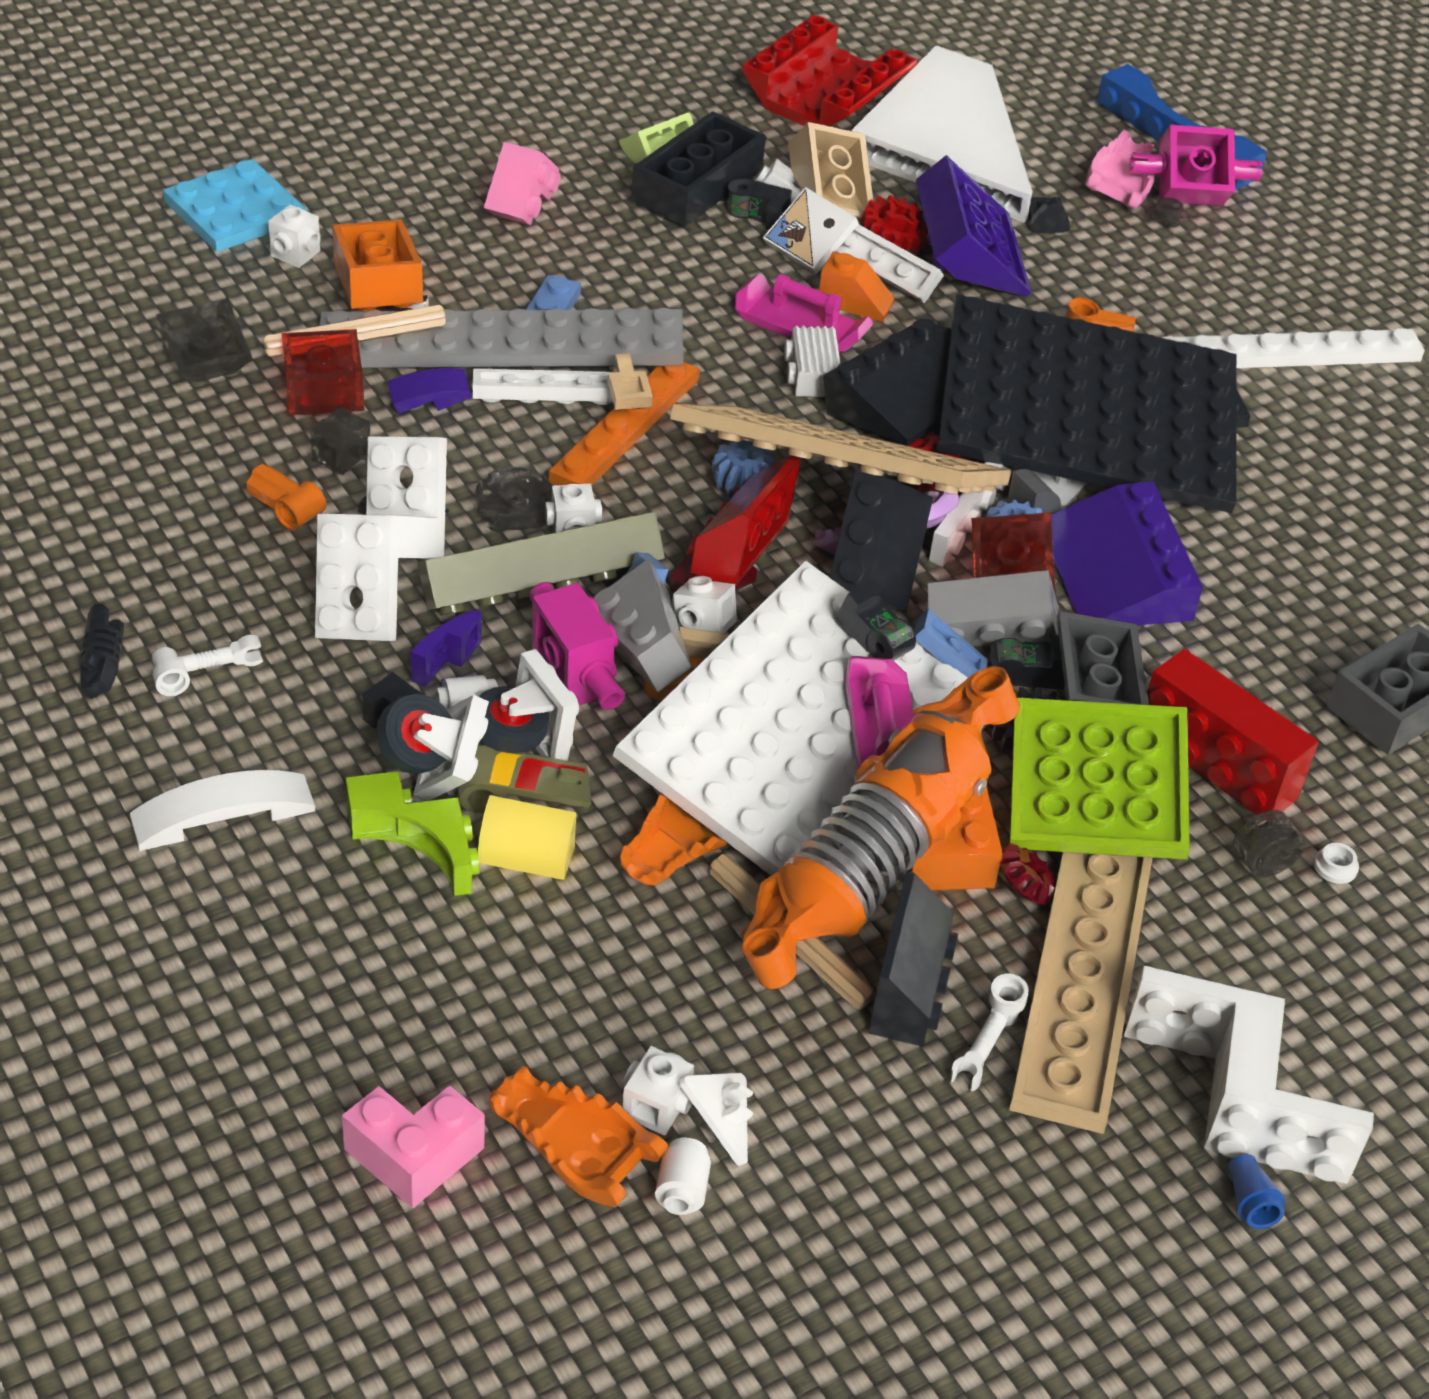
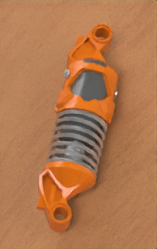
(890, 816)

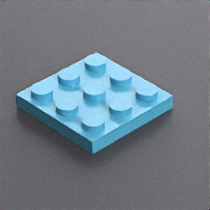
(230, 204)

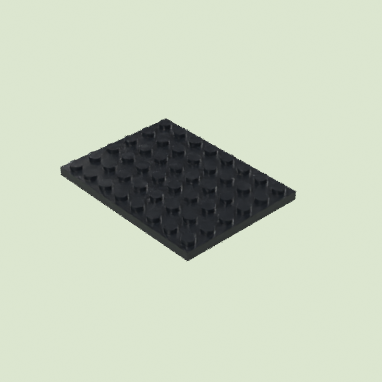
(1090, 403)

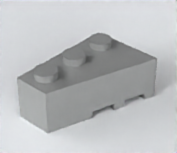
(998, 607)
(645, 625)

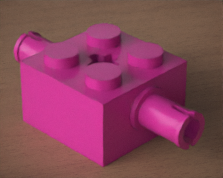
(1196, 165)
(576, 643)

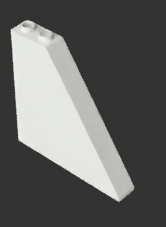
(952, 110)

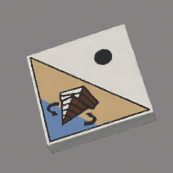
(810, 230)

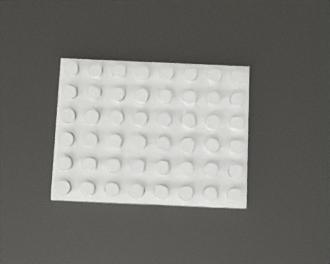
(764, 724)

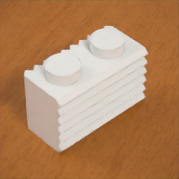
(809, 357)

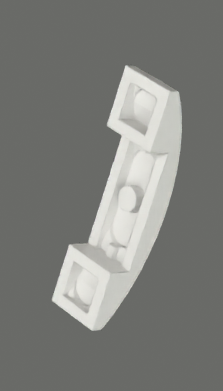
(218, 799)

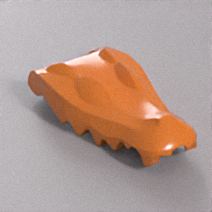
(667, 842)
(579, 1136)

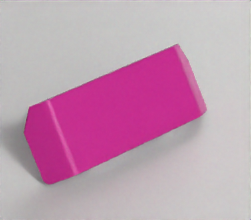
(799, 305)
(876, 702)

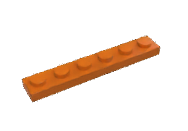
(623, 428)

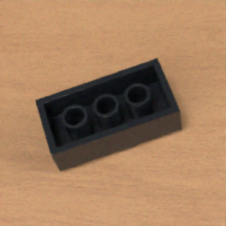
(696, 168)

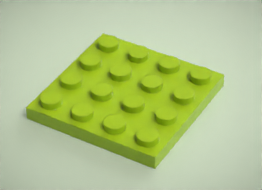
(1100, 778)

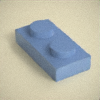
(556, 294)
(947, 644)

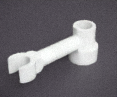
(171, 671)
(1007, 999)

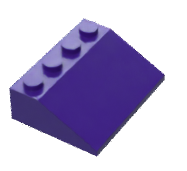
(970, 230)
(1125, 558)

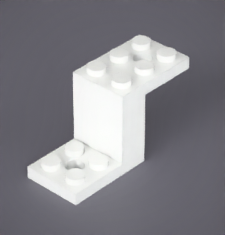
(367, 547)
(1245, 1108)

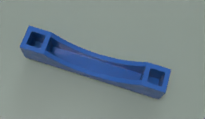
(1133, 98)

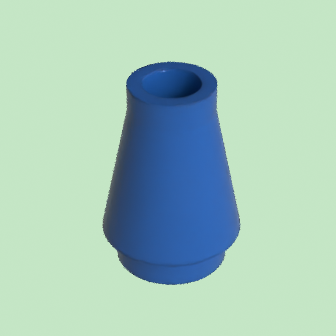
(1255, 1194)

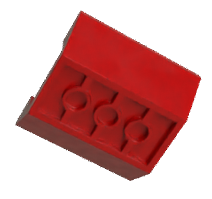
(816, 82)

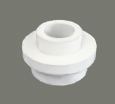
(1337, 863)

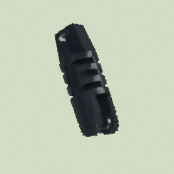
(100, 651)

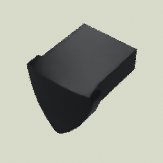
(1048, 215)

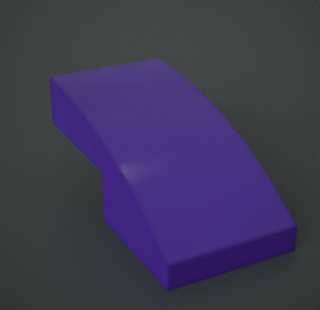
(439, 385)
(448, 643)

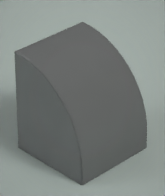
(1029, 487)

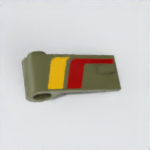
(526, 777)

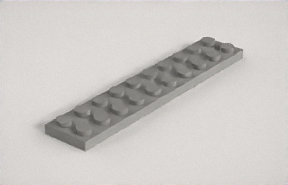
(528, 338)

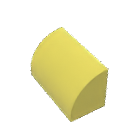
(527, 837)

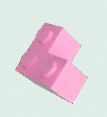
(521, 183)
(415, 1150)

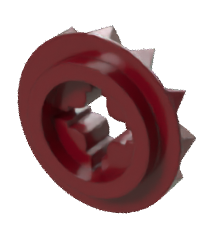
(1028, 874)

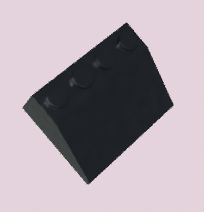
(894, 384)

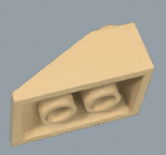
(832, 166)

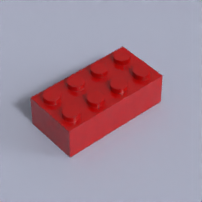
(1234, 735)

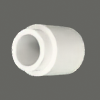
(460, 688)
(683, 1176)

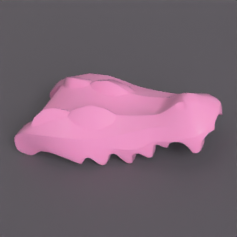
(1111, 172)

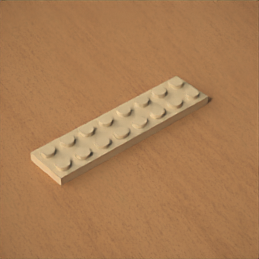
(1082, 990)

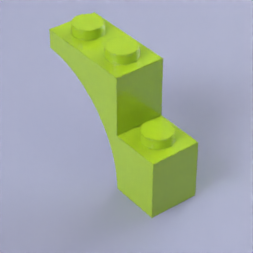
(435, 828)

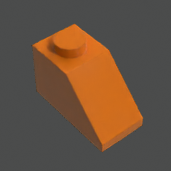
(857, 285)

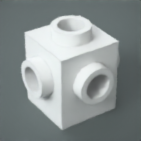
(294, 236)
(572, 506)
(705, 605)
(654, 1089)

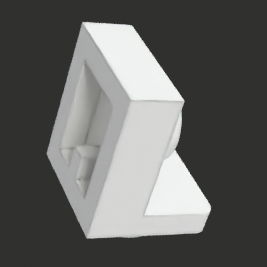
(779, 175)

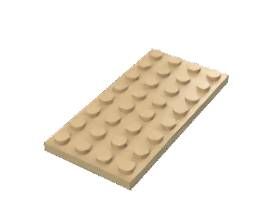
(841, 448)

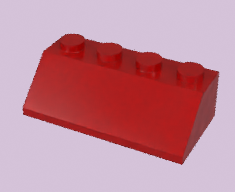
(746, 524)

